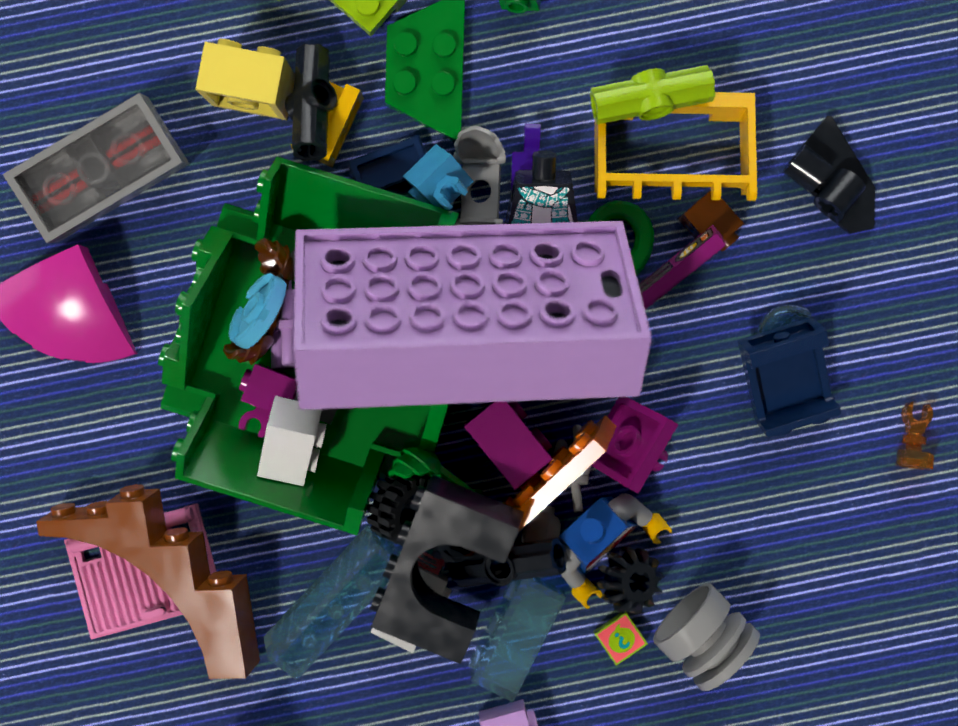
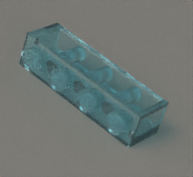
(329, 604)

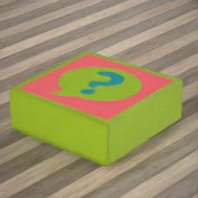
(620, 638)

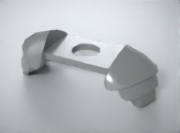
(481, 159)

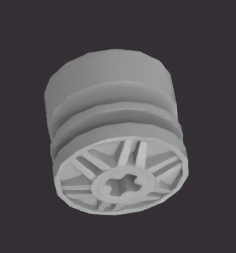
(706, 637)

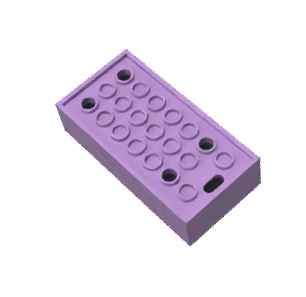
(467, 314)

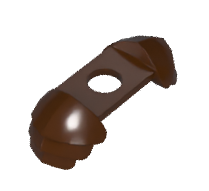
(277, 261)

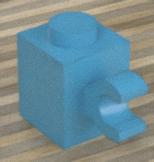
(437, 179)

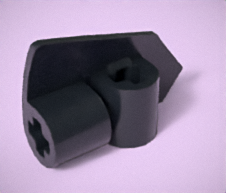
(835, 178)

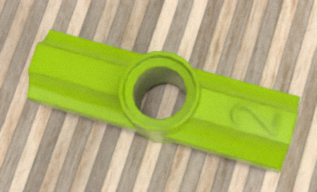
(652, 94)

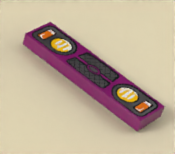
(681, 265)

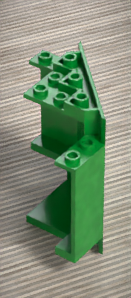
(207, 383)

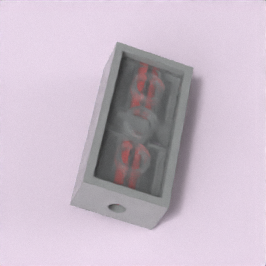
(96, 169)

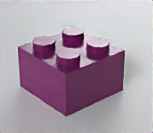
(509, 442)

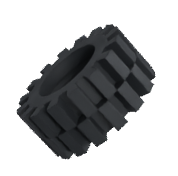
(388, 502)

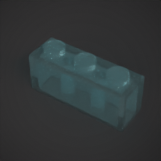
(516, 636)

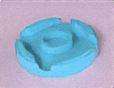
(259, 312)

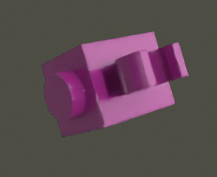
(260, 389)

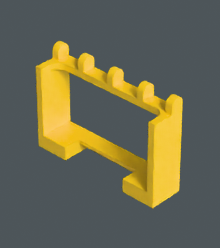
(724, 108)

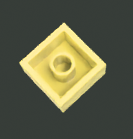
(245, 78)

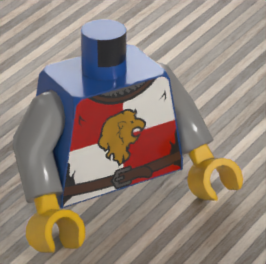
(598, 533)

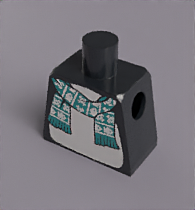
(542, 193)

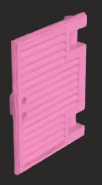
(118, 593)

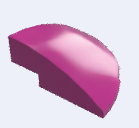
(65, 309)

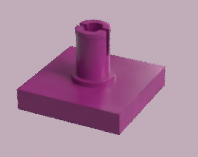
(635, 443)

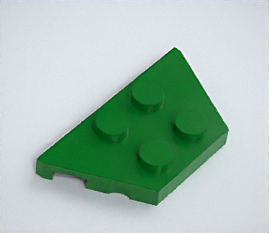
(427, 66)

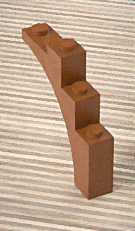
(177, 561)

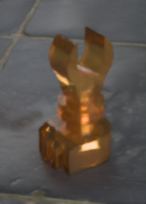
(913, 456)

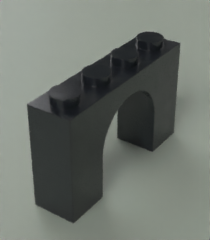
(443, 517)

